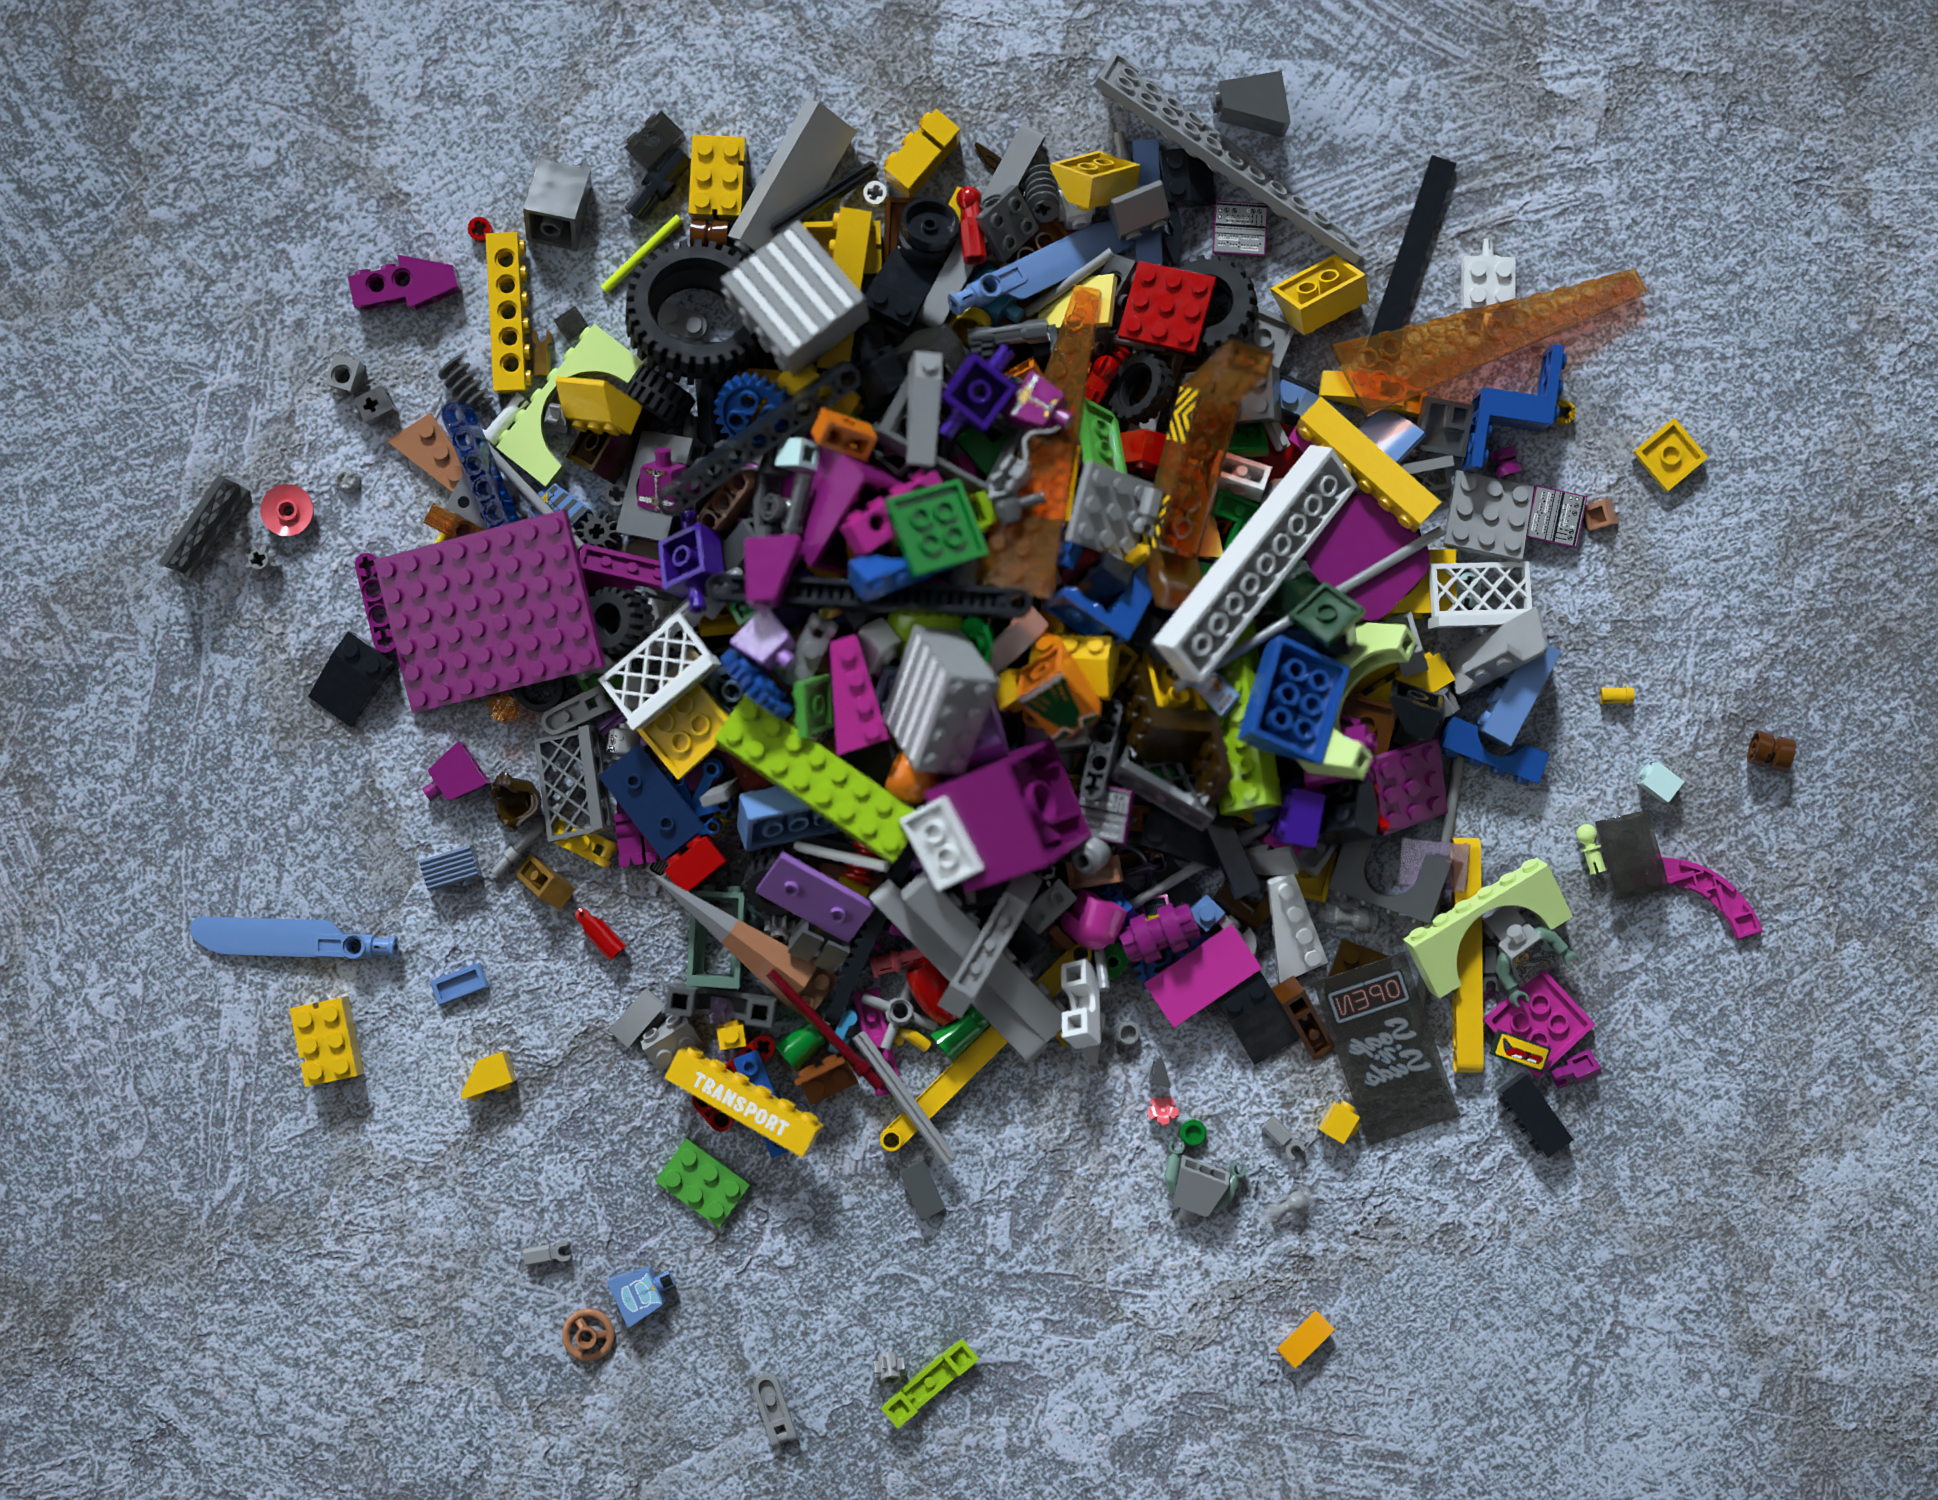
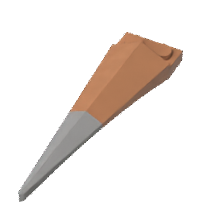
(758, 950)

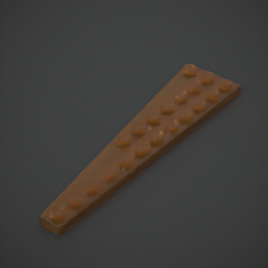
(1425, 355)
(1028, 551)

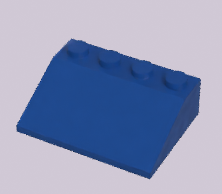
(1293, 701)

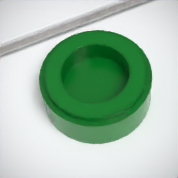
(1193, 1132)

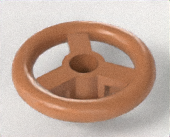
(608, 1334)

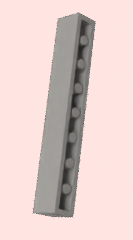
(1006, 977)

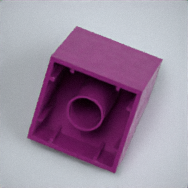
(837, 491)
(1016, 812)

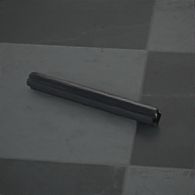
(825, 197)

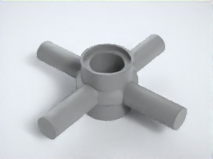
(894, 1023)

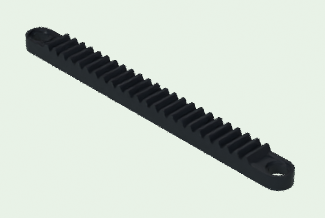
(914, 598)
(869, 934)

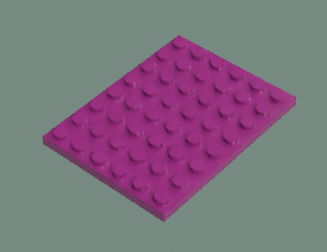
(489, 611)

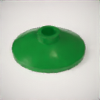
(979, 636)

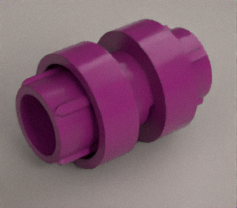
(1146, 938)

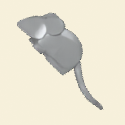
(1014, 472)

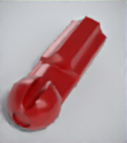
(972, 237)
(1100, 378)

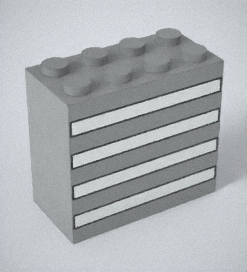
(794, 299)
(939, 700)

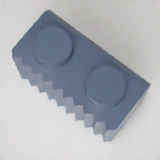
(451, 868)

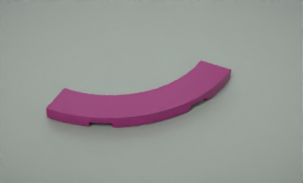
(1717, 891)

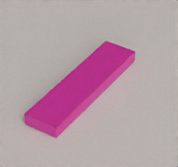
(875, 1025)

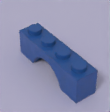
(877, 575)
(1462, 739)

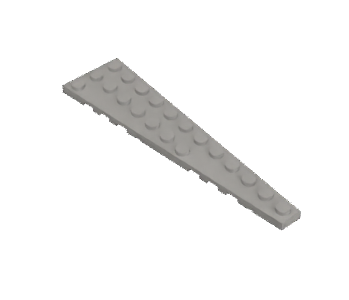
(1135, 95)

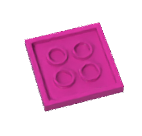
(1546, 1019)

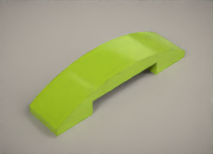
(929, 1382)

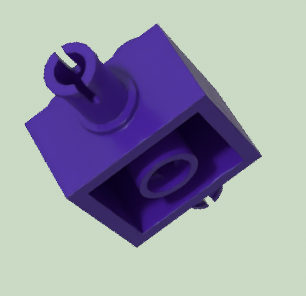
(993, 387)
(690, 560)

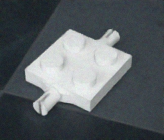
(1486, 278)

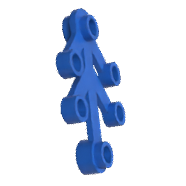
(703, 787)

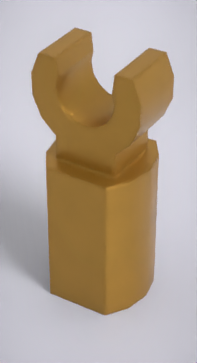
(541, 355)

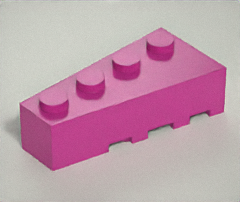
(855, 704)

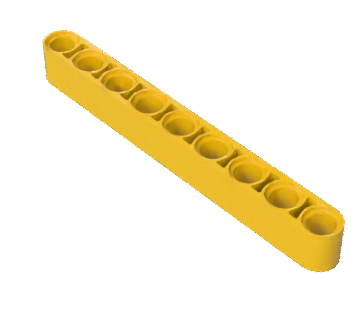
(1468, 998)

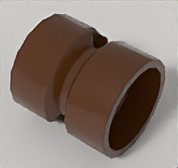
(716, 231)
(1775, 752)

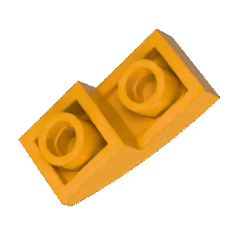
(1304, 1339)

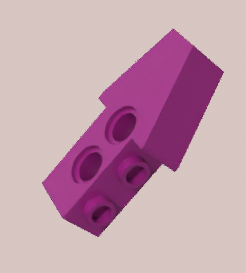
(427, 285)

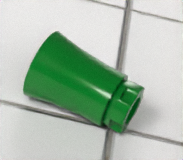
(960, 1033)
(801, 1045)

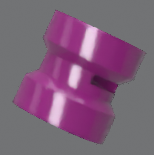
(1506, 461)

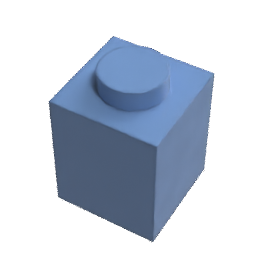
(1206, 912)

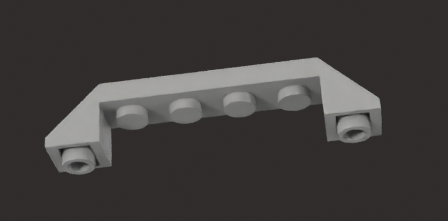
(990, 943)

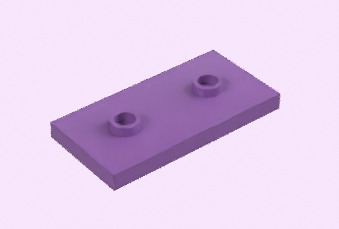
(815, 897)

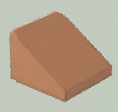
(1600, 515)

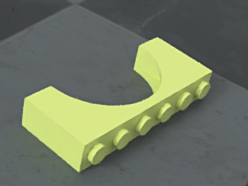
(527, 440)
(1375, 647)
(1437, 943)

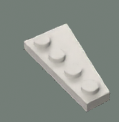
(1293, 930)

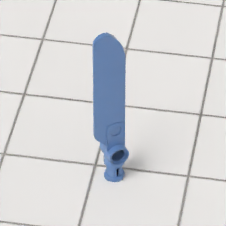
(1041, 267)
(286, 938)

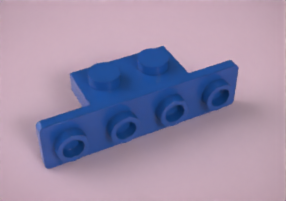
(753, 1067)

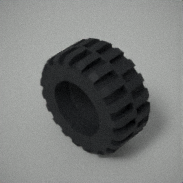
(1244, 301)

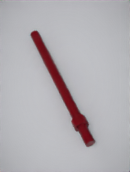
(860, 1066)

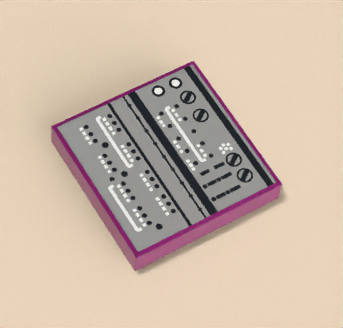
(1240, 228)
(1556, 516)
(1111, 817)

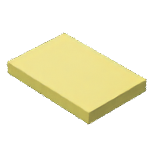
(1056, 310)

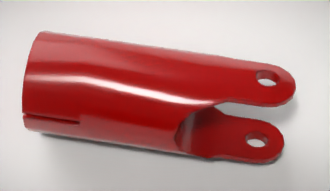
(600, 934)

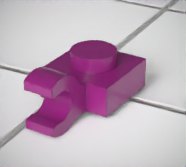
(1578, 1067)

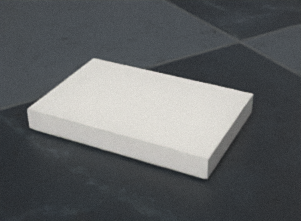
(942, 843)

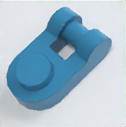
(847, 1019)

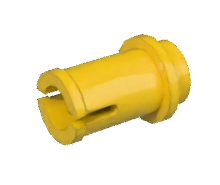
(1617, 695)

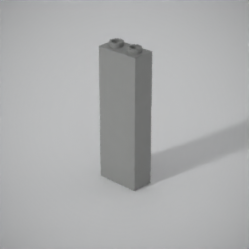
(794, 173)

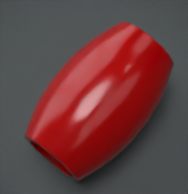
(928, 988)

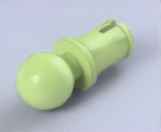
(1587, 835)

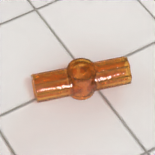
(446, 521)

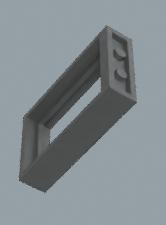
(888, 438)

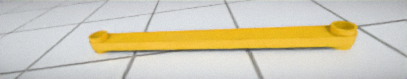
(968, 1063)

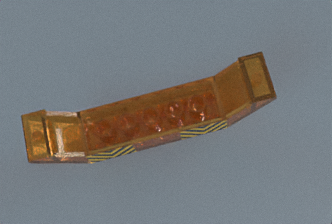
(1194, 463)

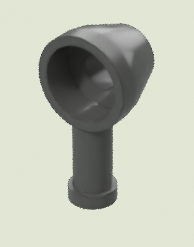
(1010, 509)

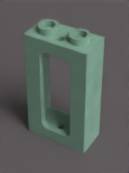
(697, 940)

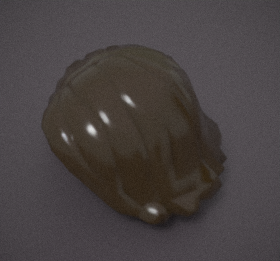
(514, 801)

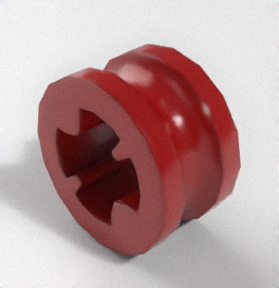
(472, 227)

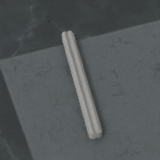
(904, 1098)

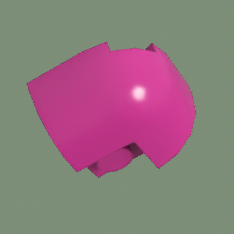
(1093, 920)

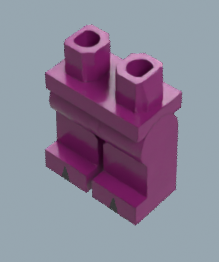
(631, 842)

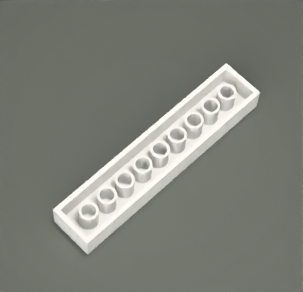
(1255, 563)

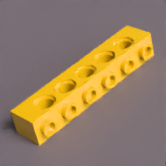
(497, 247)

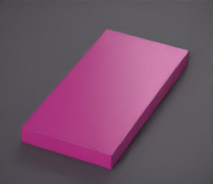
(1202, 975)

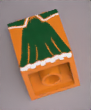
(1058, 694)

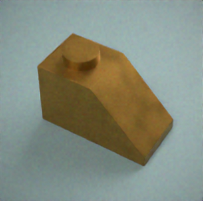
(545, 882)

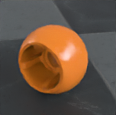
(908, 783)

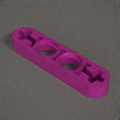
(373, 604)

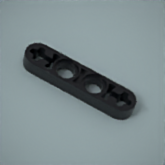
(1108, 751)

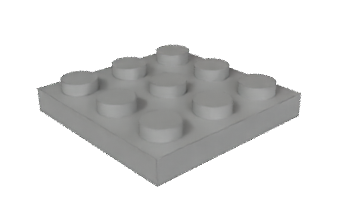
(1106, 510)
(1488, 516)

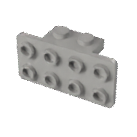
(1498, 652)

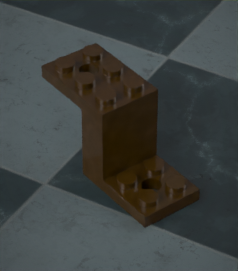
(1175, 735)

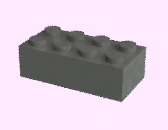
(1260, 406)

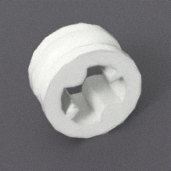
(870, 188)

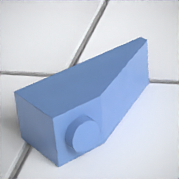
(1297, 401)

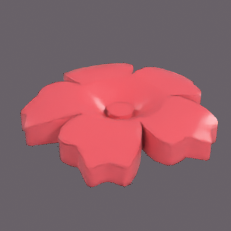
(1163, 1110)

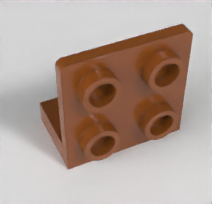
(826, 1079)

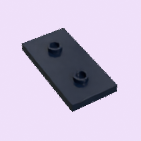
(651, 801)

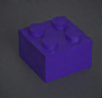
(1298, 819)

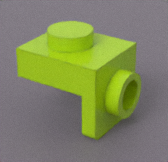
(982, 510)

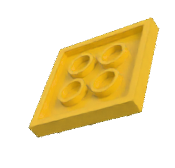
(686, 730)

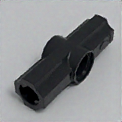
(658, 184)

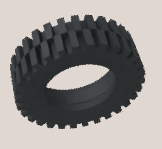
(665, 276)

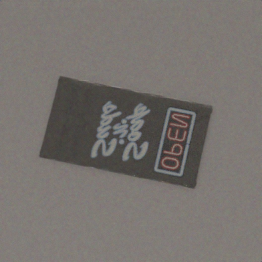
(1386, 1048)

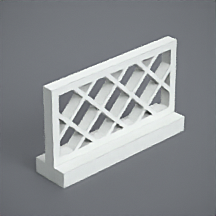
(1477, 618)
(668, 693)

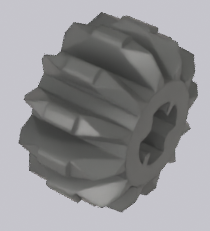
(593, 524)

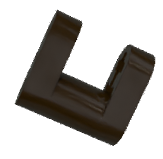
(1243, 908)

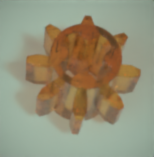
(503, 708)

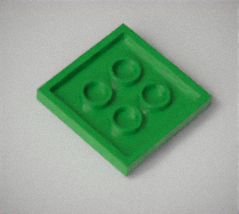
(936, 527)

